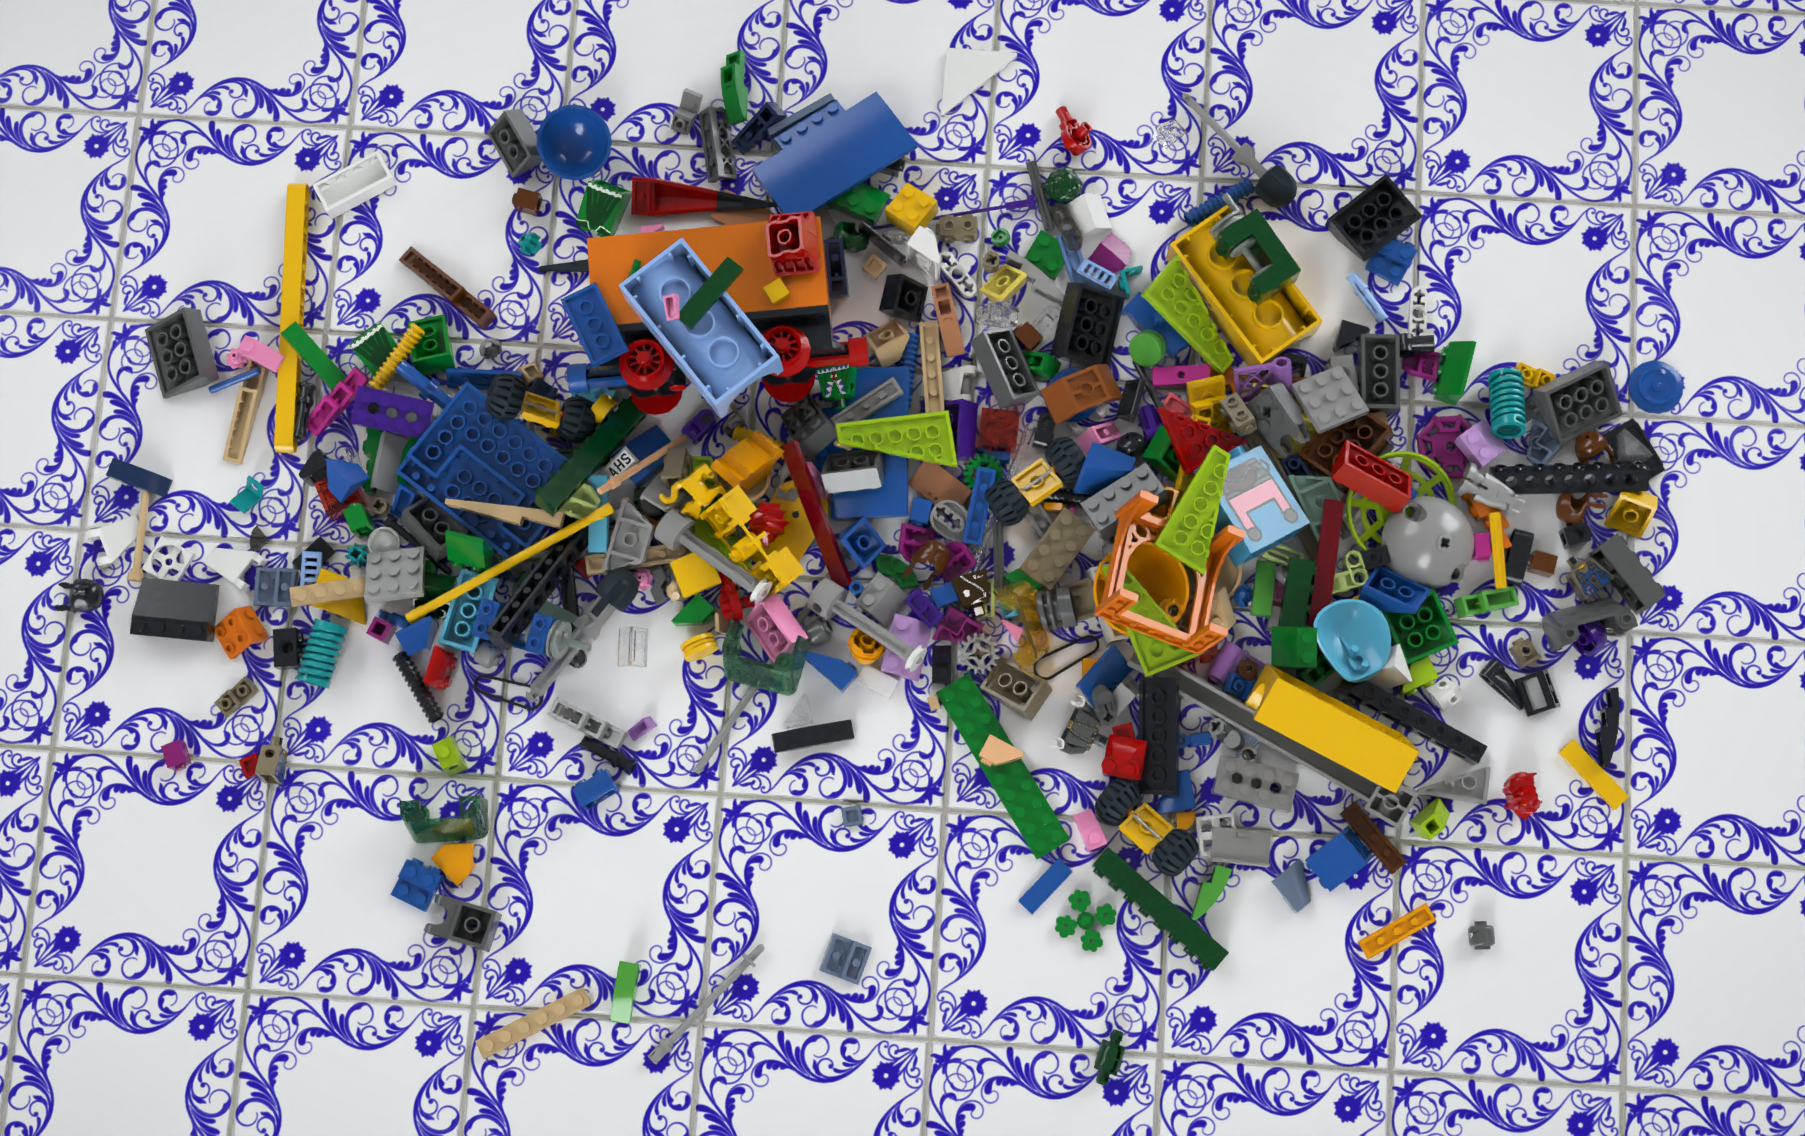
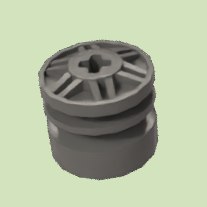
(1056, 609)

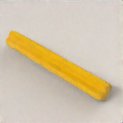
(1497, 550)

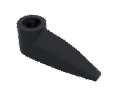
(1499, 680)

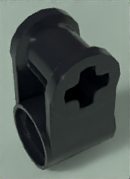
(1044, 434)

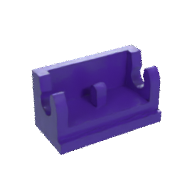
(924, 608)

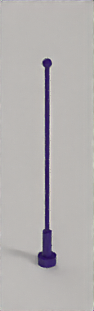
(1029, 202)

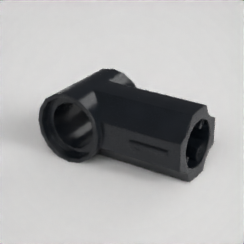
(1415, 344)

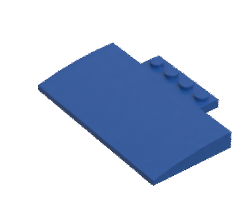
(832, 154)
(892, 497)

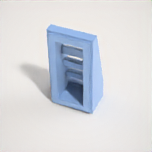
(1099, 271)
(304, 571)

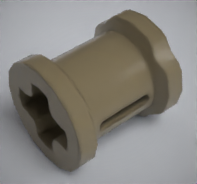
(994, 257)
(376, 502)

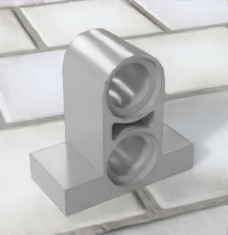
(1125, 694)

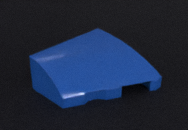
(1183, 801)

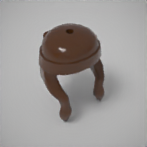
(1591, 444)
(1573, 510)
(930, 552)

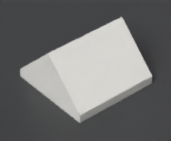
(1089, 214)
(1394, 672)

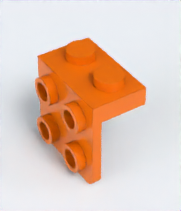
(239, 631)

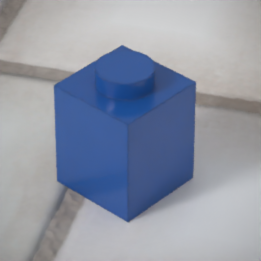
(920, 512)
(943, 596)

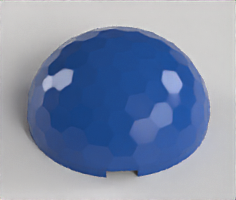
(574, 142)

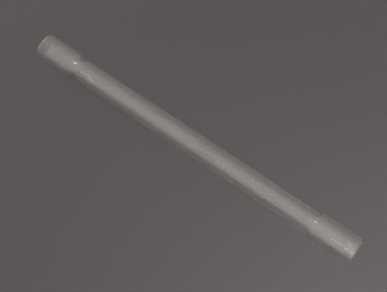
(1025, 440)

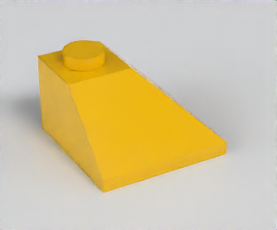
(1632, 512)

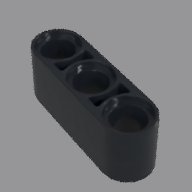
(1518, 556)

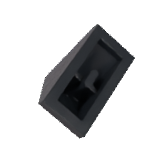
(1348, 333)

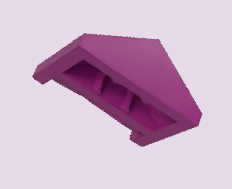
(1111, 254)
(1422, 365)
(912, 538)
(960, 561)

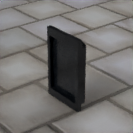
(1654, 462)

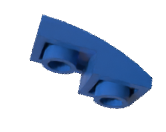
(1238, 686)

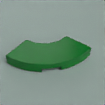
(895, 568)

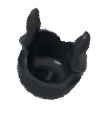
(1132, 444)
(86, 598)

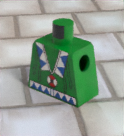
(837, 384)

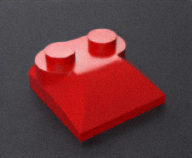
(440, 668)
(1124, 757)

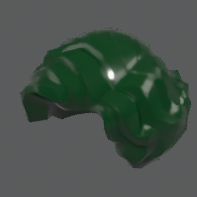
(1063, 185)
(852, 240)

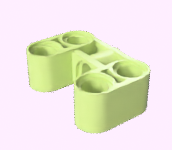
(1344, 581)

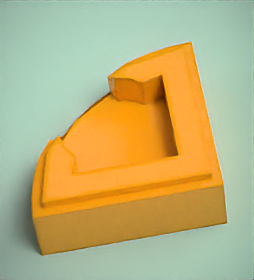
(1054, 507)
(1184, 820)

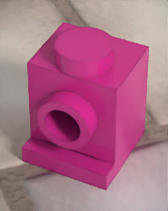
(1482, 547)

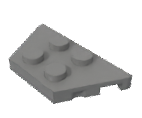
(629, 539)

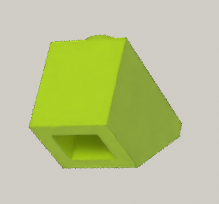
(1422, 674)
(1430, 820)

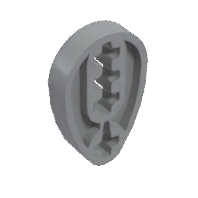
(945, 529)

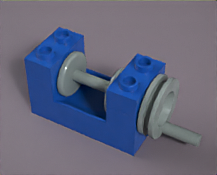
(541, 636)

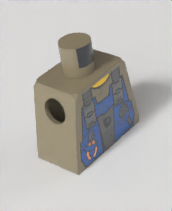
(1587, 577)
(272, 762)

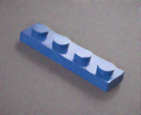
(478, 378)
(978, 506)

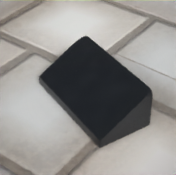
(318, 545)

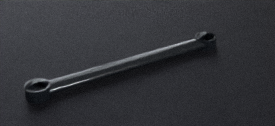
(570, 600)

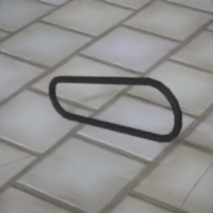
(1072, 664)
(502, 699)

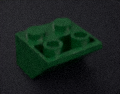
(434, 587)

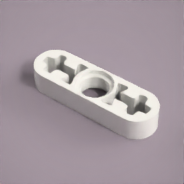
(961, 288)
(1422, 306)

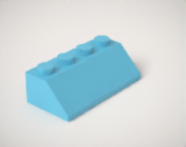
(463, 613)

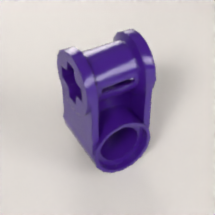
(698, 427)

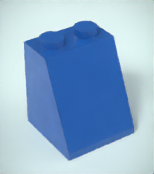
(1102, 469)
(1338, 859)

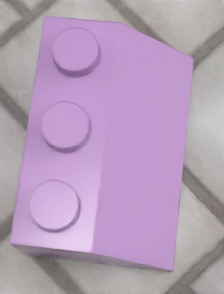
(914, 634)

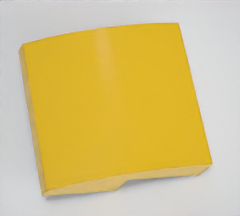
(694, 574)

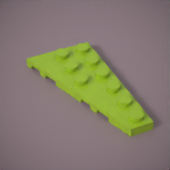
(1185, 311)
(913, 436)

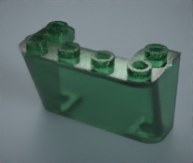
(468, 826)

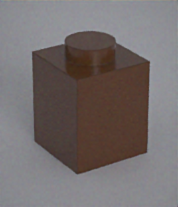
(527, 201)
(1027, 336)
(1542, 563)

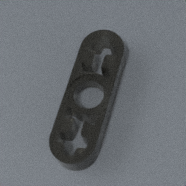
(1066, 234)

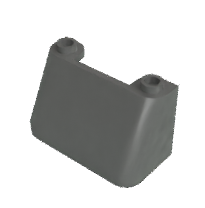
(1561, 625)

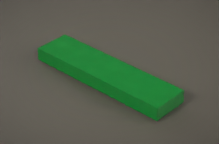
(313, 355)

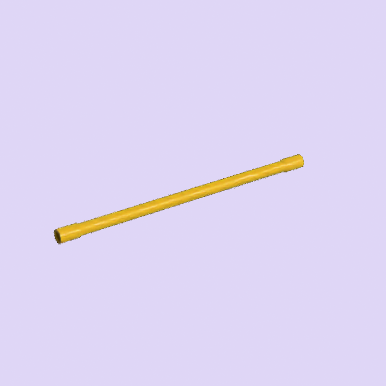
(421, 611)

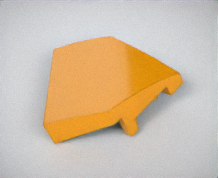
(455, 860)

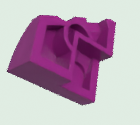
(957, 626)

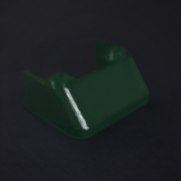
(777, 678)

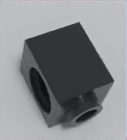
(1567, 538)

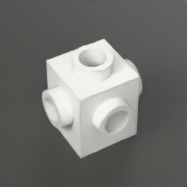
(1444, 693)

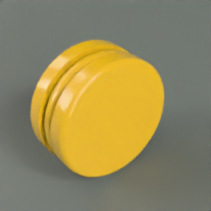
(699, 646)

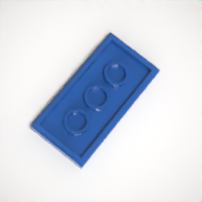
(594, 325)

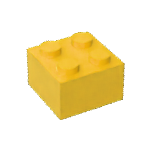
(911, 209)

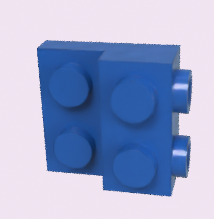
(1392, 261)
(417, 884)

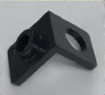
(1375, 557)

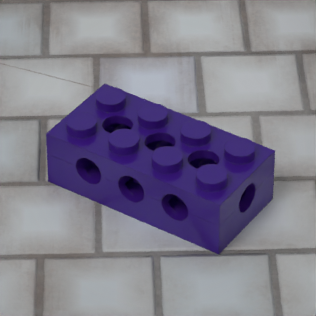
(385, 401)

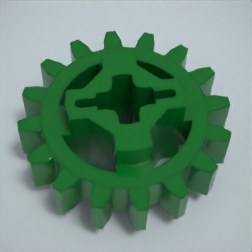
(991, 464)

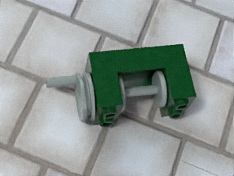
(1261, 247)

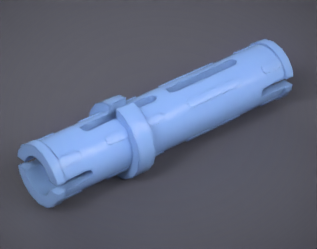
(1366, 296)

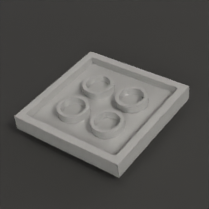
(1329, 399)
(395, 575)

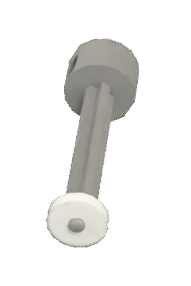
(677, 531)
(830, 598)

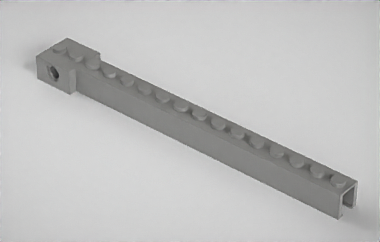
(1378, 800)

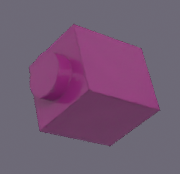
(381, 630)
(176, 755)

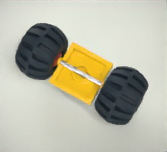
(509, 395)
(1035, 481)
(1146, 827)

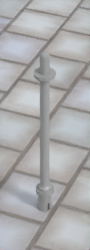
(666, 1045)

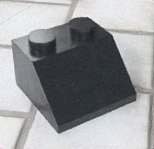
(903, 297)

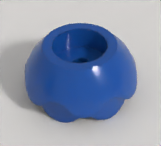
(1242, 595)

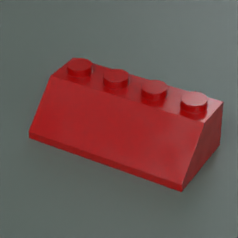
(1372, 477)

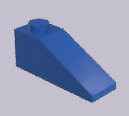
(835, 670)

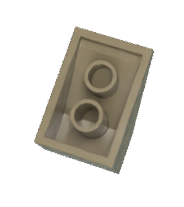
(1016, 688)

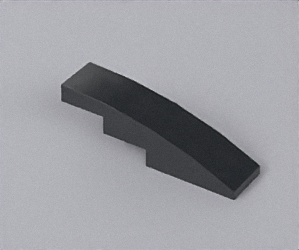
(1607, 735)
(812, 736)

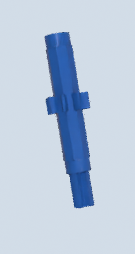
(427, 387)

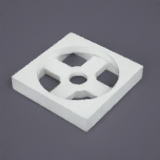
(155, 554)
(1199, 821)

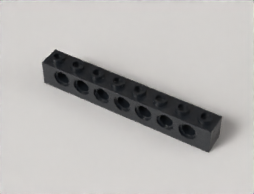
(1576, 484)
(537, 588)
(1414, 720)

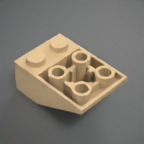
(1220, 614)

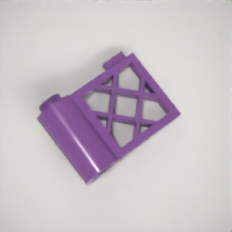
(1278, 370)
(1227, 661)

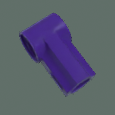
(1149, 421)

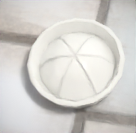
(383, 540)

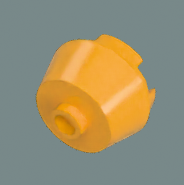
(864, 648)

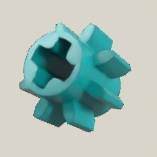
(529, 243)
(353, 552)

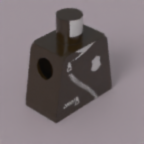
(972, 591)

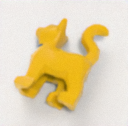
(696, 487)

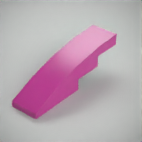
(337, 401)

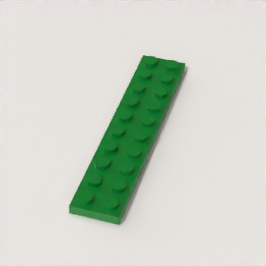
(1009, 780)

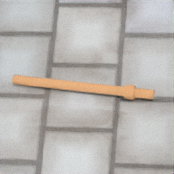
(615, 481)

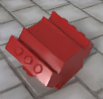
(793, 243)

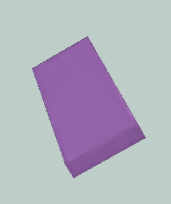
(641, 728)

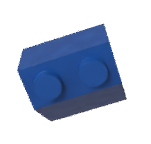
(595, 789)

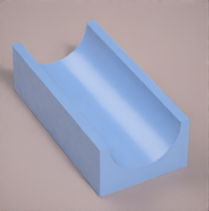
(723, 348)

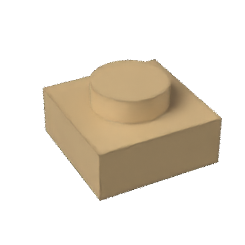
(874, 267)

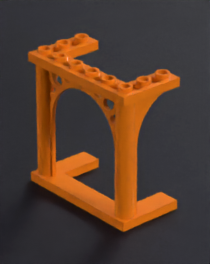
(1117, 600)

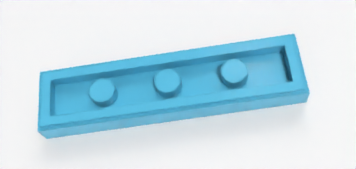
(599, 530)

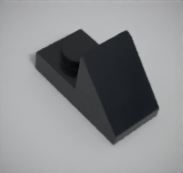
(941, 664)

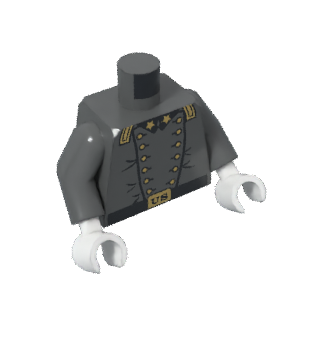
(1081, 730)

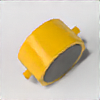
(603, 407)

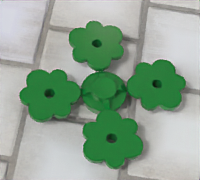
(1085, 920)

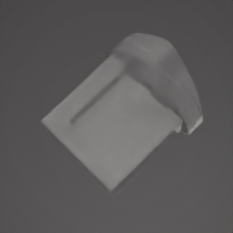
(352, 456)

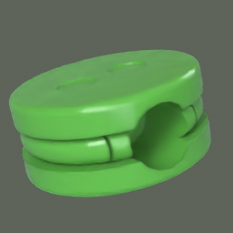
(1147, 348)

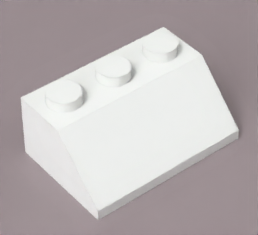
(923, 252)

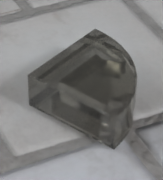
(257, 539)

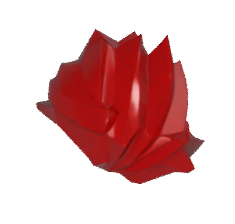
(769, 519)
(1521, 794)

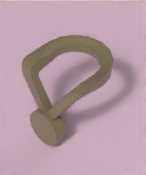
(742, 422)

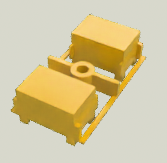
(735, 509)

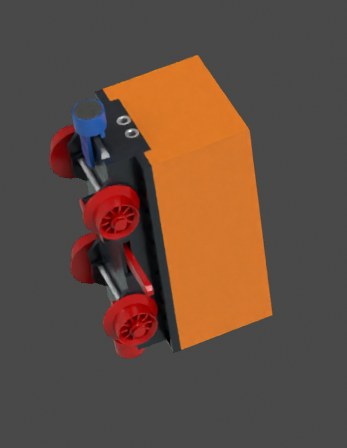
(794, 328)

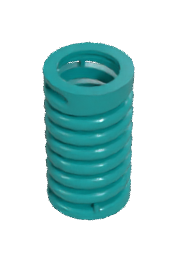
(1507, 403)
(316, 657)

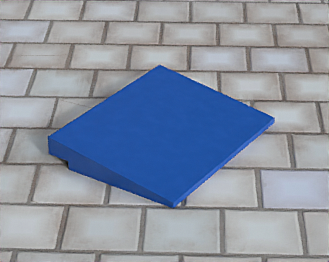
(484, 461)

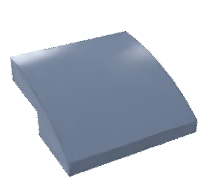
(273, 586)
(845, 958)

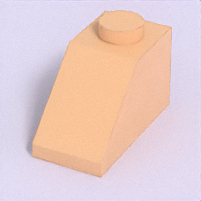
(998, 752)

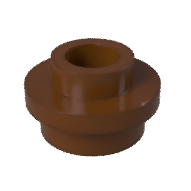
(1242, 672)

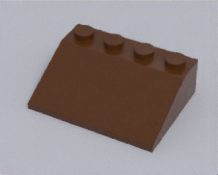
(1324, 448)

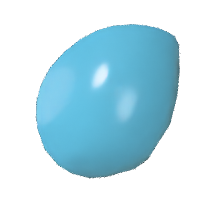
(1353, 638)

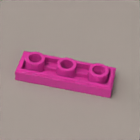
(1169, 375)

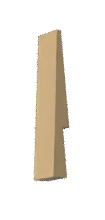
(244, 414)
(509, 514)

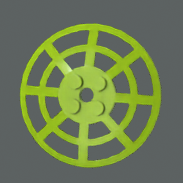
(1382, 513)

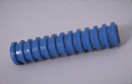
(1216, 203)
(908, 359)

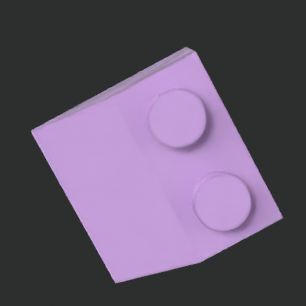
(1480, 444)

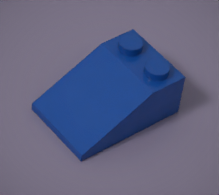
(642, 447)
(1393, 592)

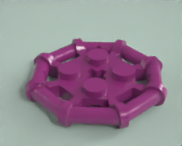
(1441, 440)

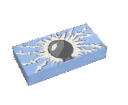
(1250, 748)

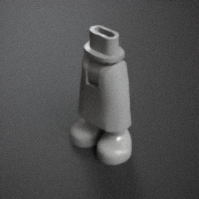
(1489, 490)

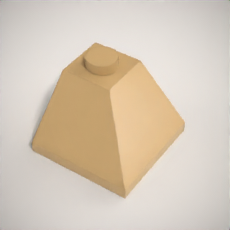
(888, 342)

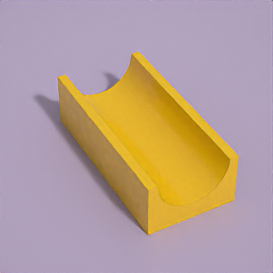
(1253, 330)
(1331, 728)

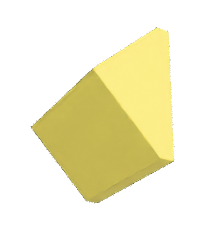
(1004, 284)

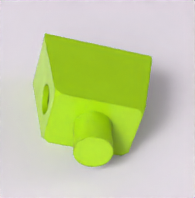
(449, 755)

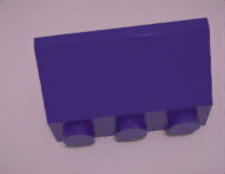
(963, 425)

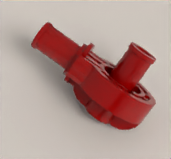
(1072, 134)
(729, 601)

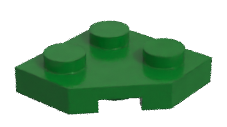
(1046, 255)

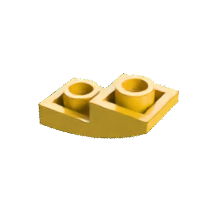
(1534, 377)

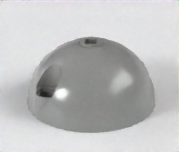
(1416, 544)

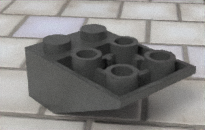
(809, 426)

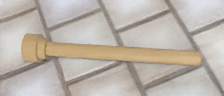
(135, 573)

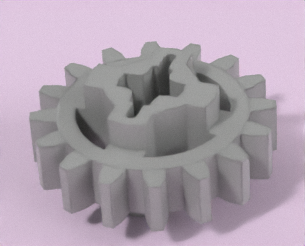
(967, 655)

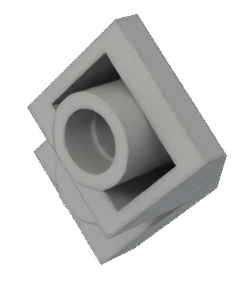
(687, 112)

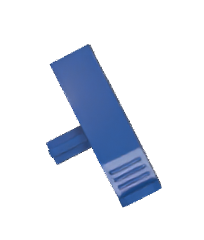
(1146, 317)

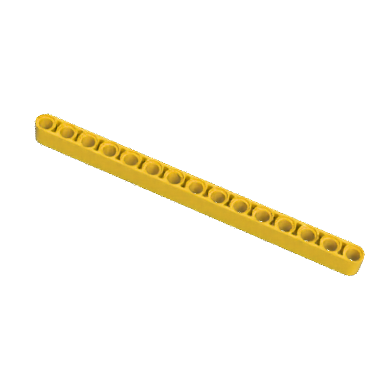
(291, 310)

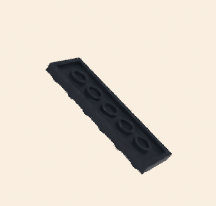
(1161, 729)

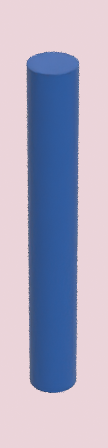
(234, 380)

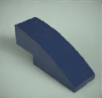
(139, 477)

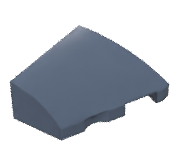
(1541, 444)
(1293, 886)

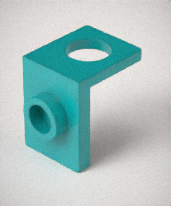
(1123, 284)
(249, 496)

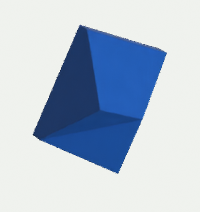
(418, 635)

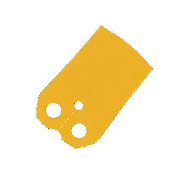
(797, 533)

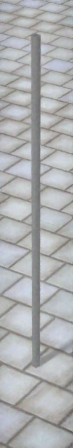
(747, 697)

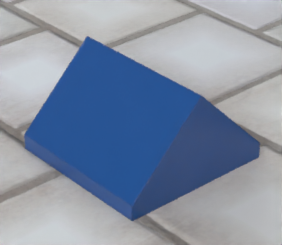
(862, 542)

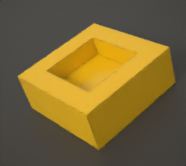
(776, 291)

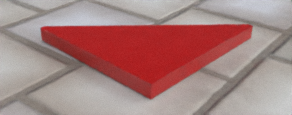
(1194, 439)

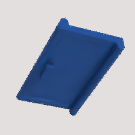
(1107, 670)

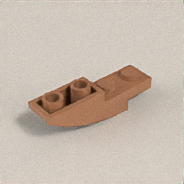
(947, 320)

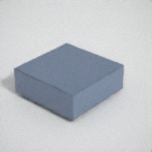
(852, 816)

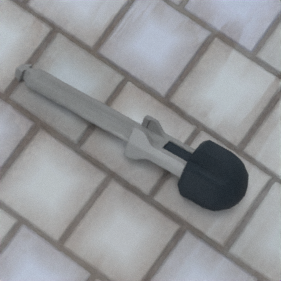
(1275, 186)
(615, 592)

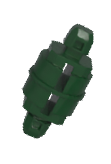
(1109, 1057)

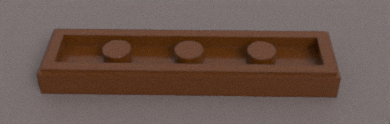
(1373, 837)

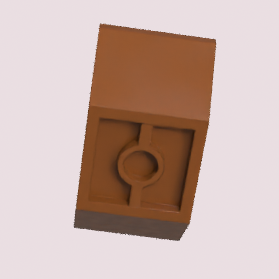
(1080, 392)

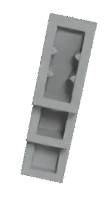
(1041, 283)
(588, 723)

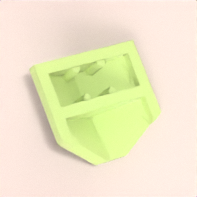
(582, 502)

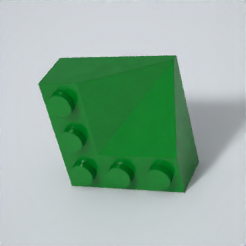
(1422, 632)

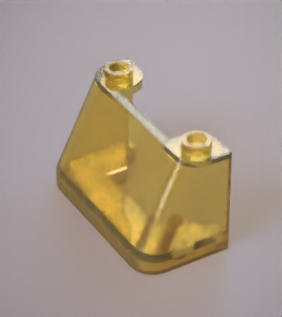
(1022, 597)

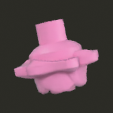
(235, 359)
(644, 578)

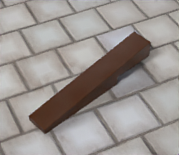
(448, 288)

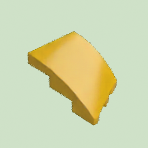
(1205, 399)
(351, 608)

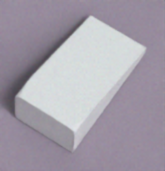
(877, 681)

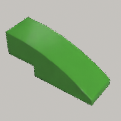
(1263, 589)
(1486, 602)
(1210, 891)
(625, 992)

